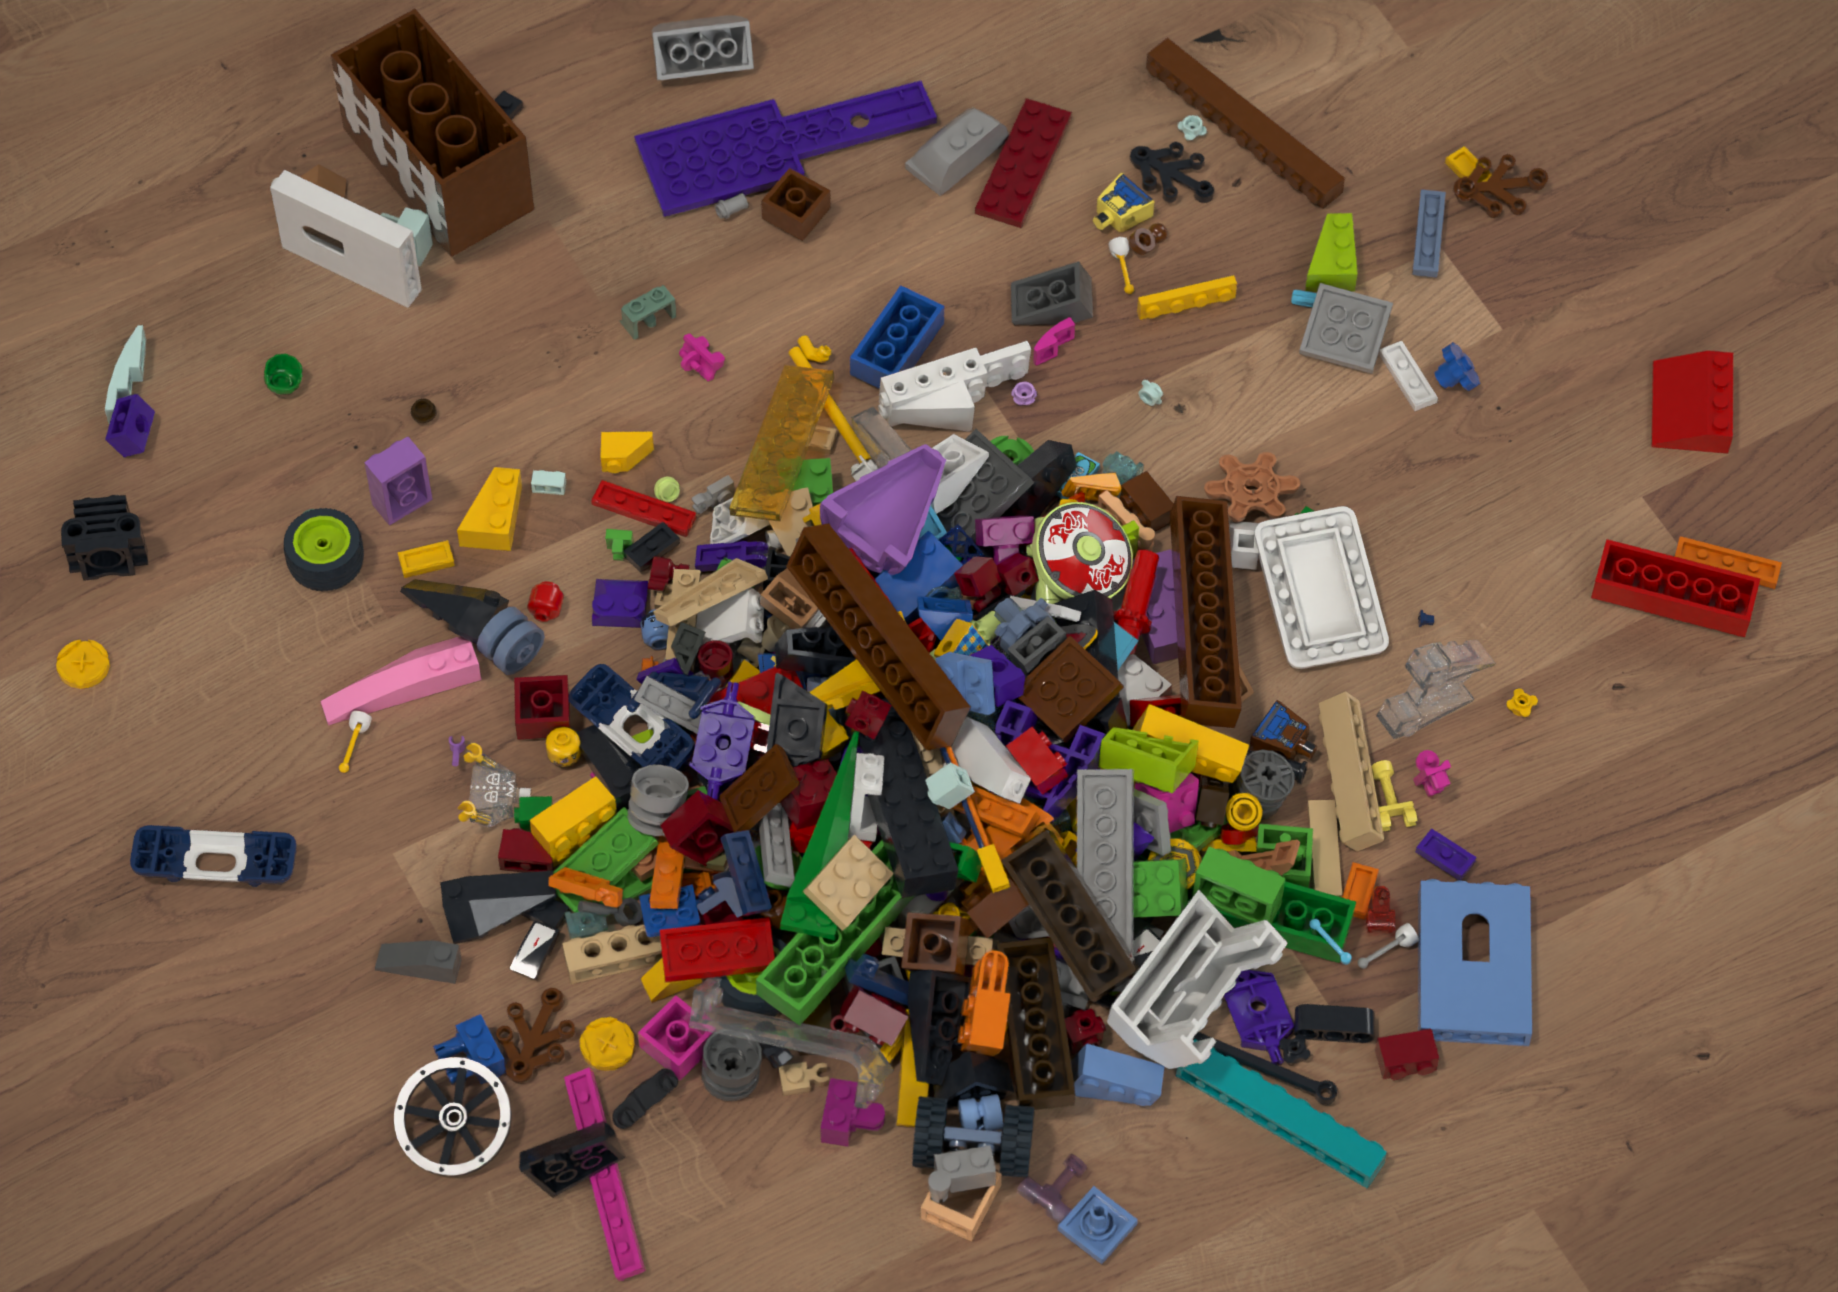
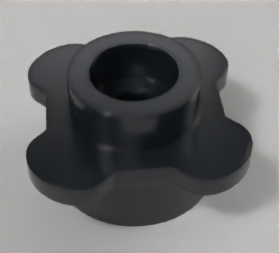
(1294, 1056)

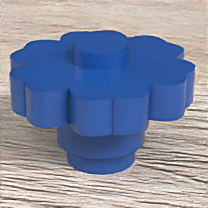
(1456, 369)

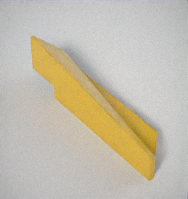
(844, 686)

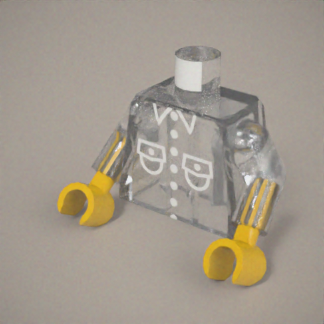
(491, 791)

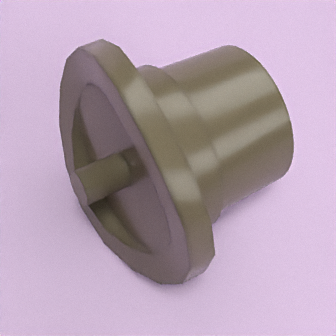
(773, 632)
(750, 650)

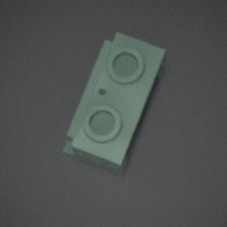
(644, 308)

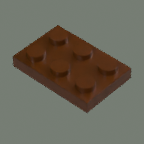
(759, 789)

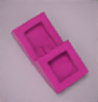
(1048, 344)

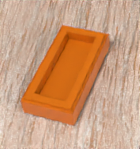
(1360, 887)

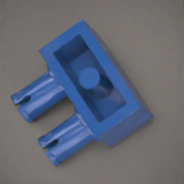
(477, 1043)

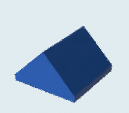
(942, 612)

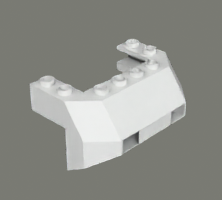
(1187, 981)

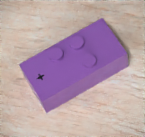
(1162, 638)

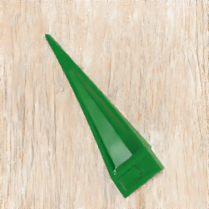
(828, 838)

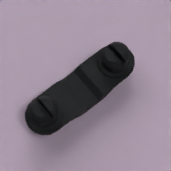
(644, 1097)

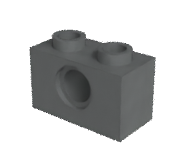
(1036, 645)

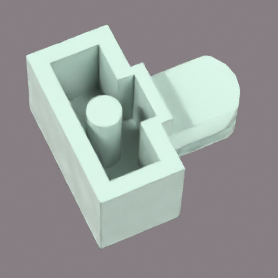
(420, 225)

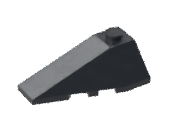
(461, 606)

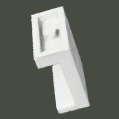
(733, 618)
(867, 780)

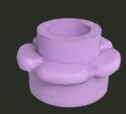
(1024, 388)

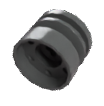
(1266, 778)
(730, 1066)

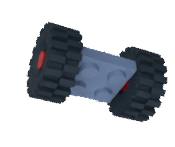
(932, 1134)

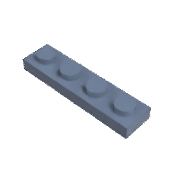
(1429, 233)

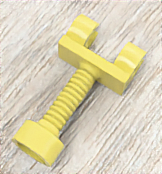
(1383, 771)

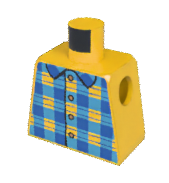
(961, 639)

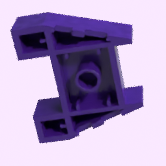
(1082, 755)

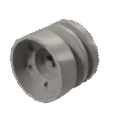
(655, 796)

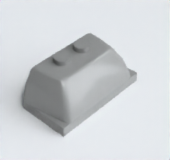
(702, 47)
(957, 149)

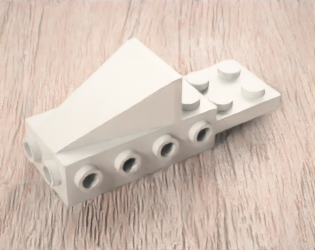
(947, 402)

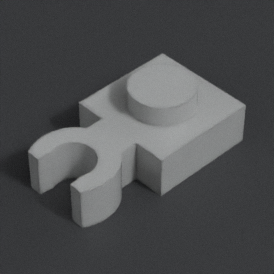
(715, 495)

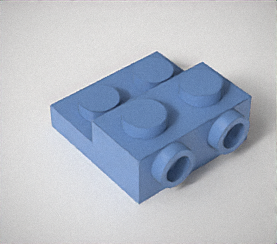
(972, 679)

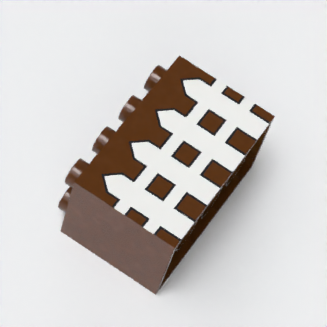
(433, 131)

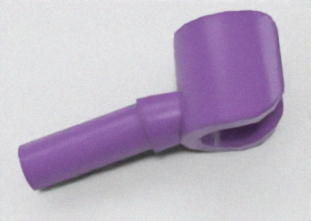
(456, 749)

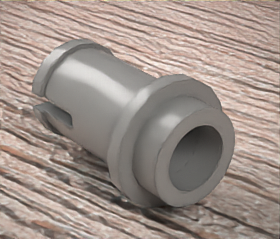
(728, 207)

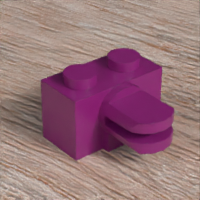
(1004, 534)
(842, 1116)

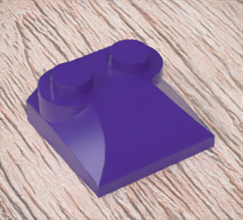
(619, 603)

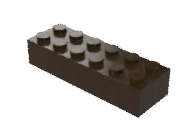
(1071, 915)
(1037, 1026)

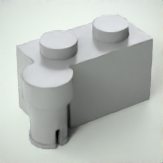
(961, 1172)

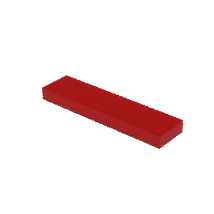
(643, 508)

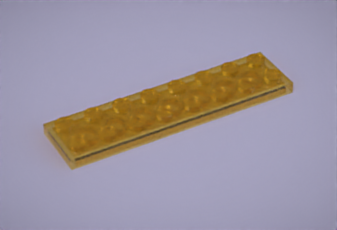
(782, 443)

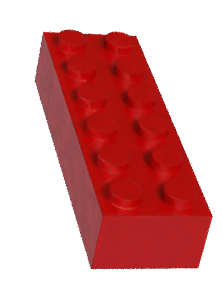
(1675, 588)

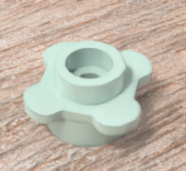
(1192, 122)
(1150, 393)

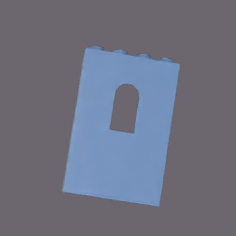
(1475, 998)

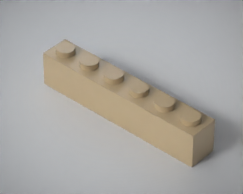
(1350, 772)

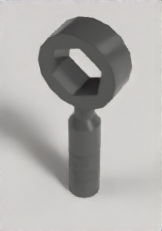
(599, 908)

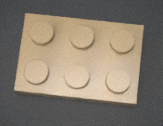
(848, 882)

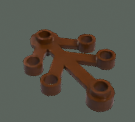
(1498, 186)
(534, 1039)

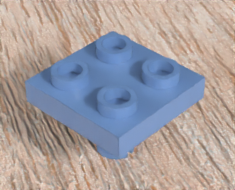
(1097, 1225)

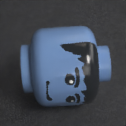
(654, 632)

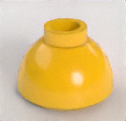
(1243, 811)

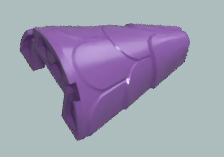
(886, 509)

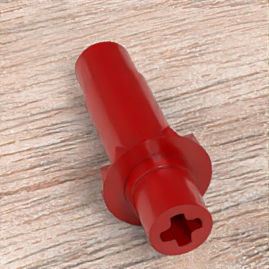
(1137, 595)

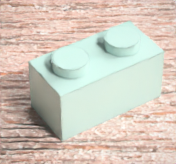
(548, 482)

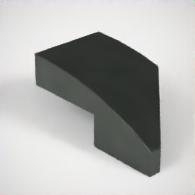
(686, 645)

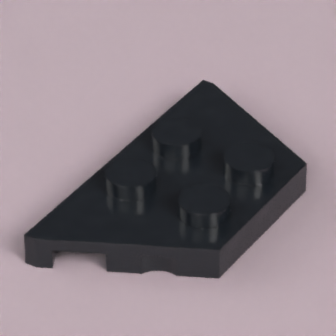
(796, 722)

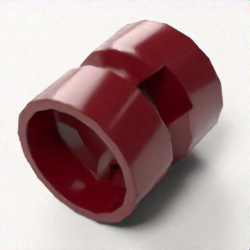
(716, 660)

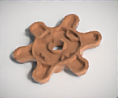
(1258, 474)

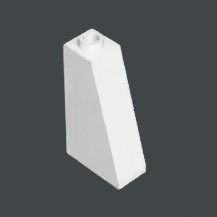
(989, 761)

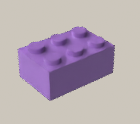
(398, 480)

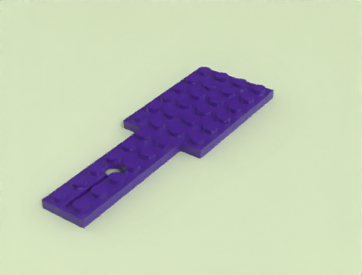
(756, 146)

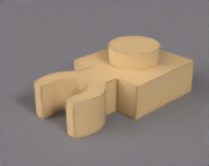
(797, 1078)

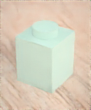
(949, 786)

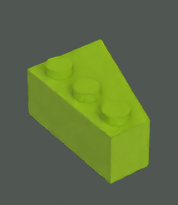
(1334, 255)
(1154, 760)

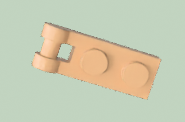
(1115, 508)

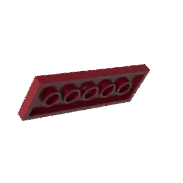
(1023, 163)

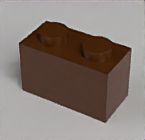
(1146, 501)

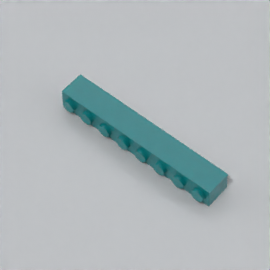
(1286, 1116)

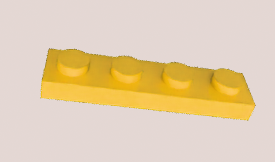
(1186, 297)

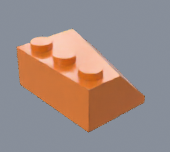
(1004, 840)

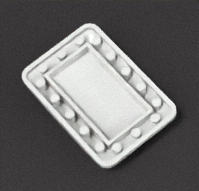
(1321, 587)

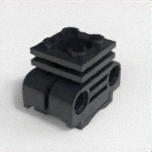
(103, 538)

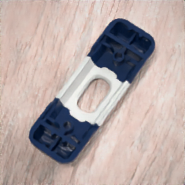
(603, 701)
(173, 853)

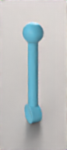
(1345, 957)

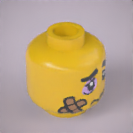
(563, 746)

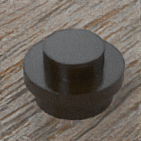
(423, 411)

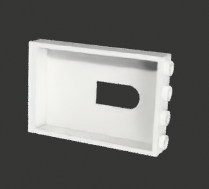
(375, 248)

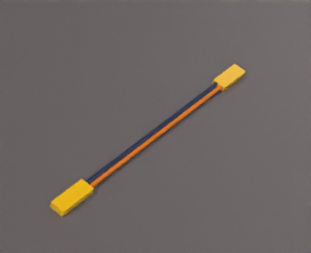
(988, 854)

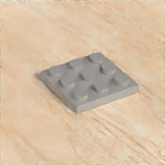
(1346, 328)

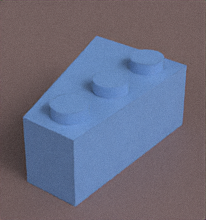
(1116, 1076)

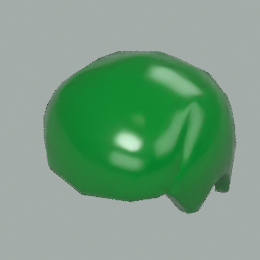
(283, 374)

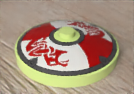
(1082, 551)

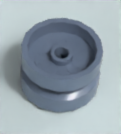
(510, 640)

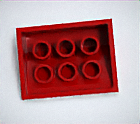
(1693, 402)

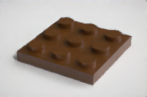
(1069, 689)

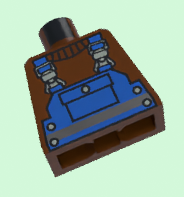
(1283, 733)

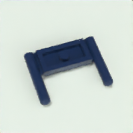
(695, 687)

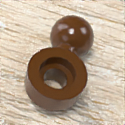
(1144, 240)

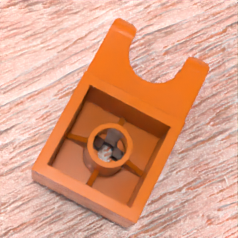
(986, 1006)

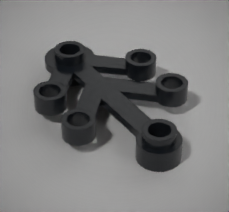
(1170, 171)

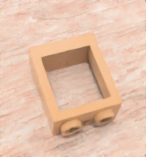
(957, 1222)

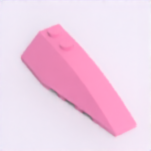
(406, 679)

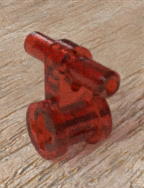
(1380, 912)

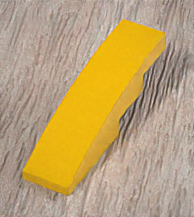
(908, 1087)

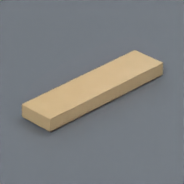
(1325, 847)

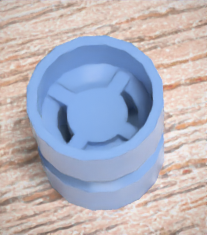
(981, 1114)

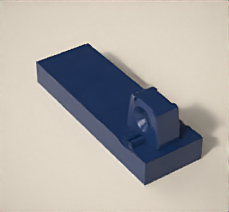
(746, 873)
(865, 975)

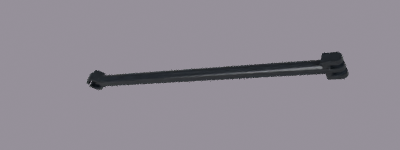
(1260, 1064)

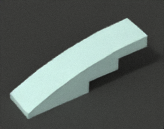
(127, 370)

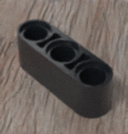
(1335, 1023)

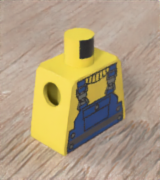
(1123, 205)

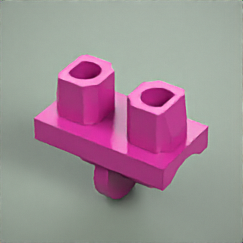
(697, 357)
(1431, 773)

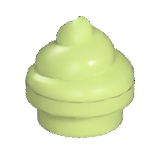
(666, 489)

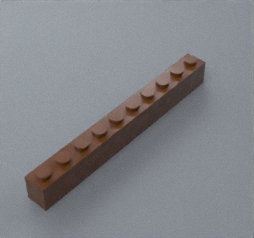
(1245, 123)

